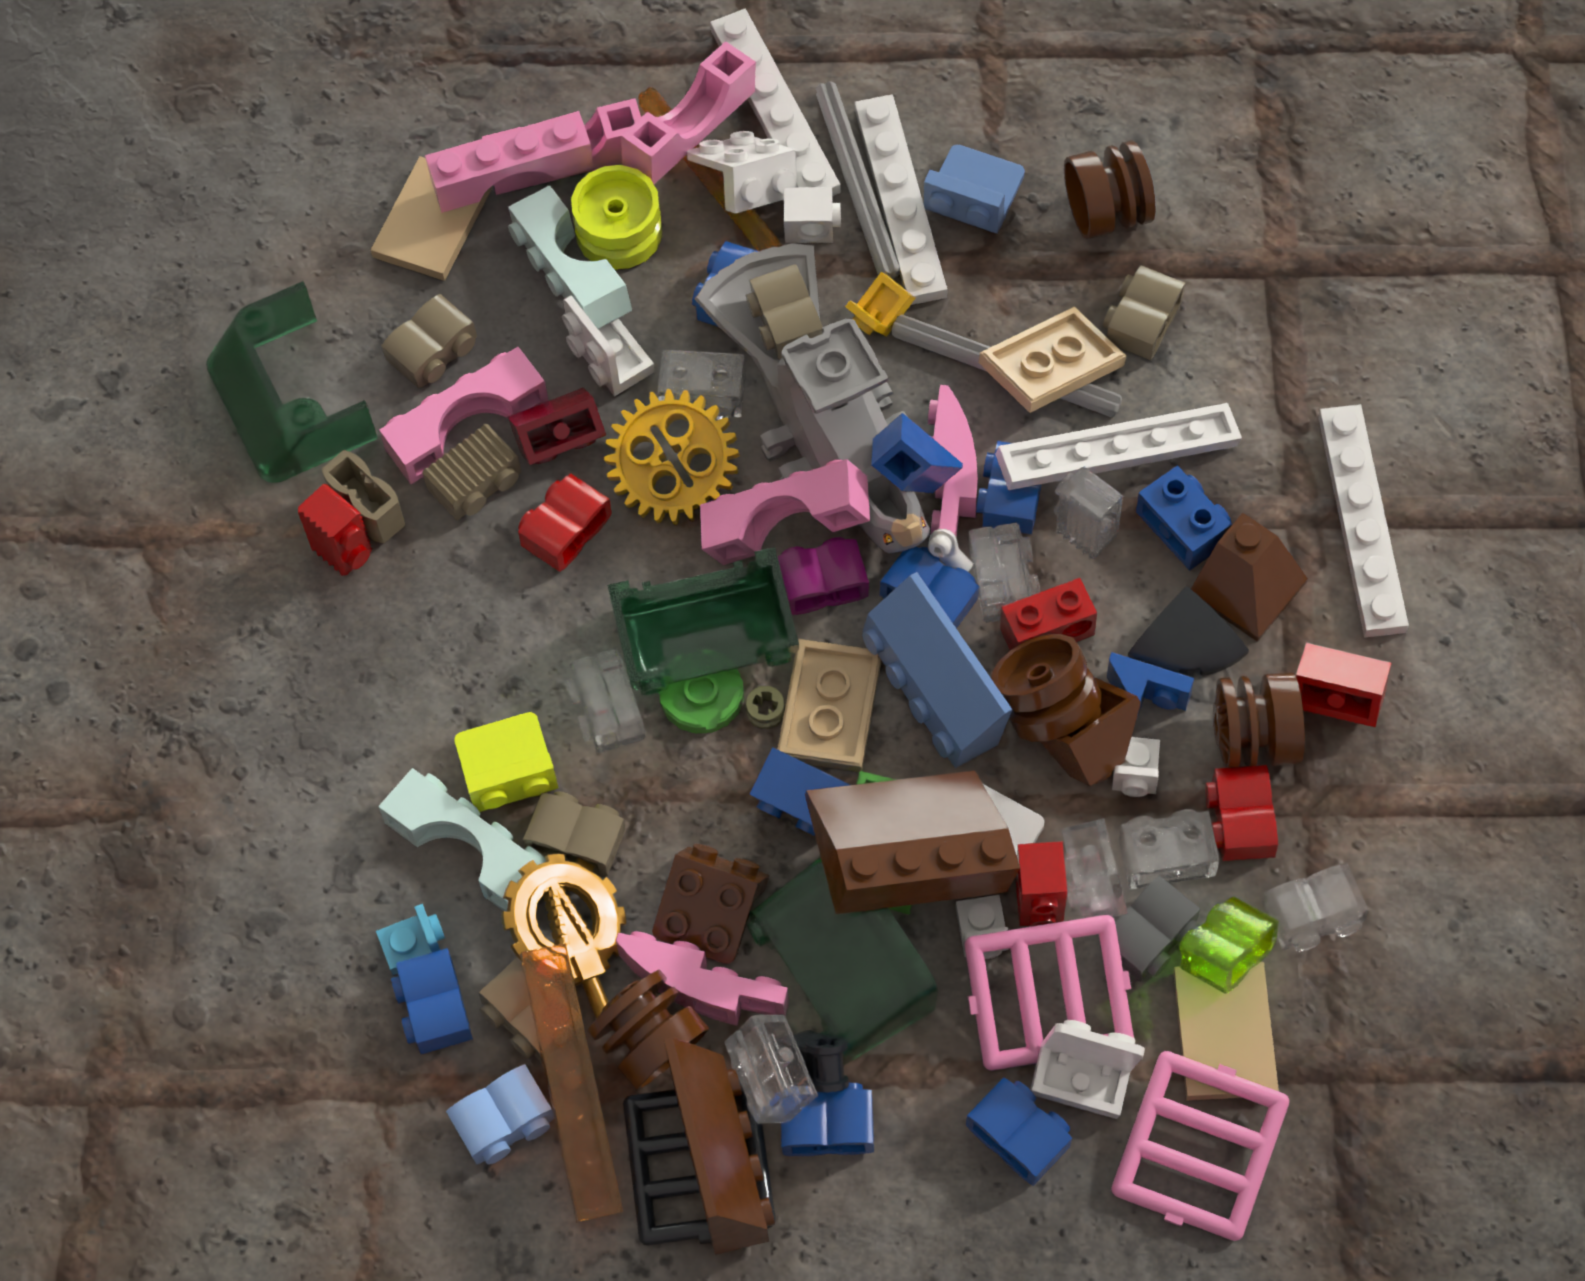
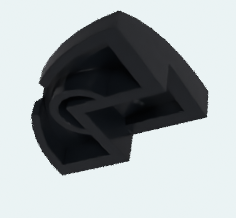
(1189, 638)

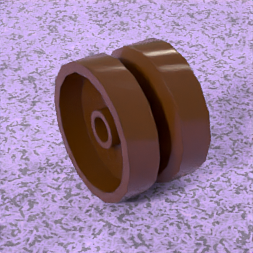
(1047, 687)

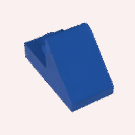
(1151, 682)

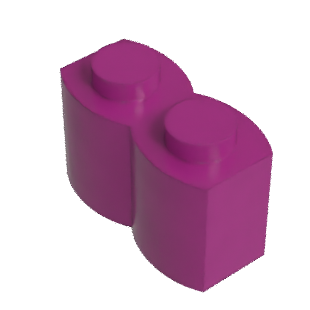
(823, 575)

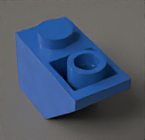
(912, 457)

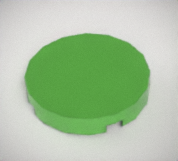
(704, 702)

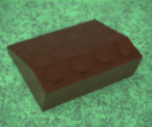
(911, 841)
(718, 1147)

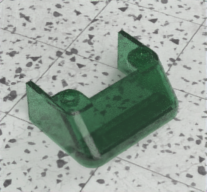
(279, 436)

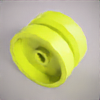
(617, 216)

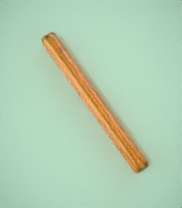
(748, 221)

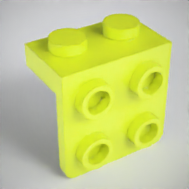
(505, 761)

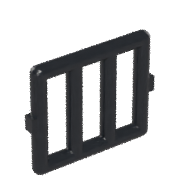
(646, 1190)

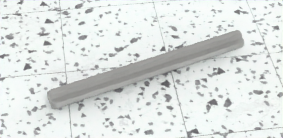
(857, 180)
(968, 352)

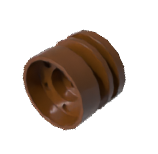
(1117, 188)
(1261, 720)
(642, 1025)

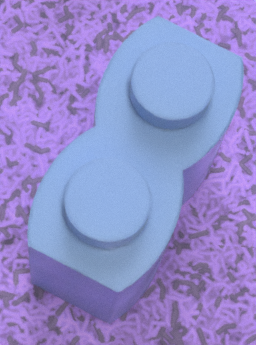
(501, 1115)

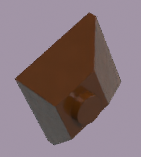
(1249, 577)
(1102, 741)

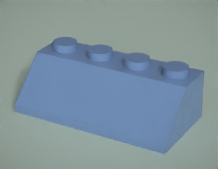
(936, 672)

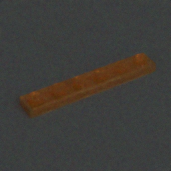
(571, 1083)

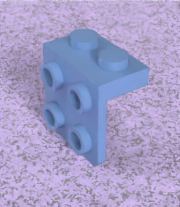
(973, 188)

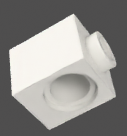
(810, 215)

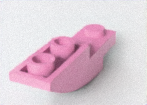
(954, 434)
(710, 993)

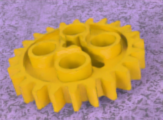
(702, 437)

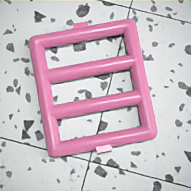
(1018, 941)
(1260, 1142)

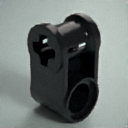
(823, 1060)

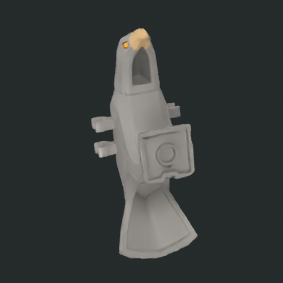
(822, 389)

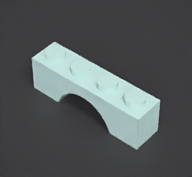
(545, 230)
(425, 812)

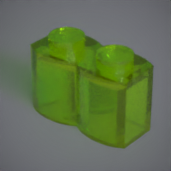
(1228, 944)

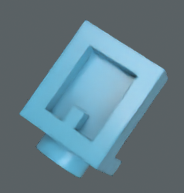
(410, 938)

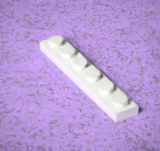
(775, 103)
(900, 199)
(1118, 445)
(1363, 521)

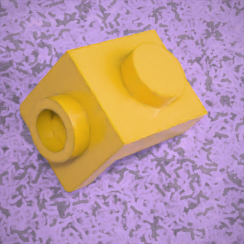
(880, 305)

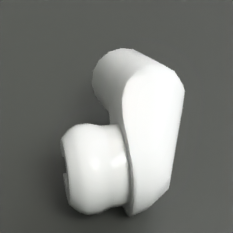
(945, 546)

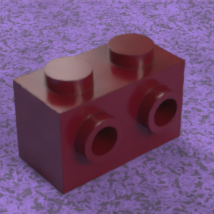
(557, 426)

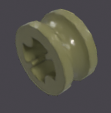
(757, 696)

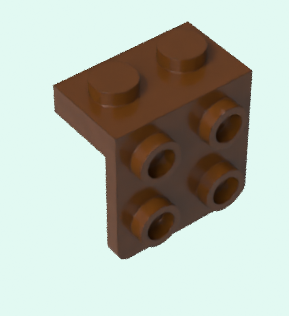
(708, 901)

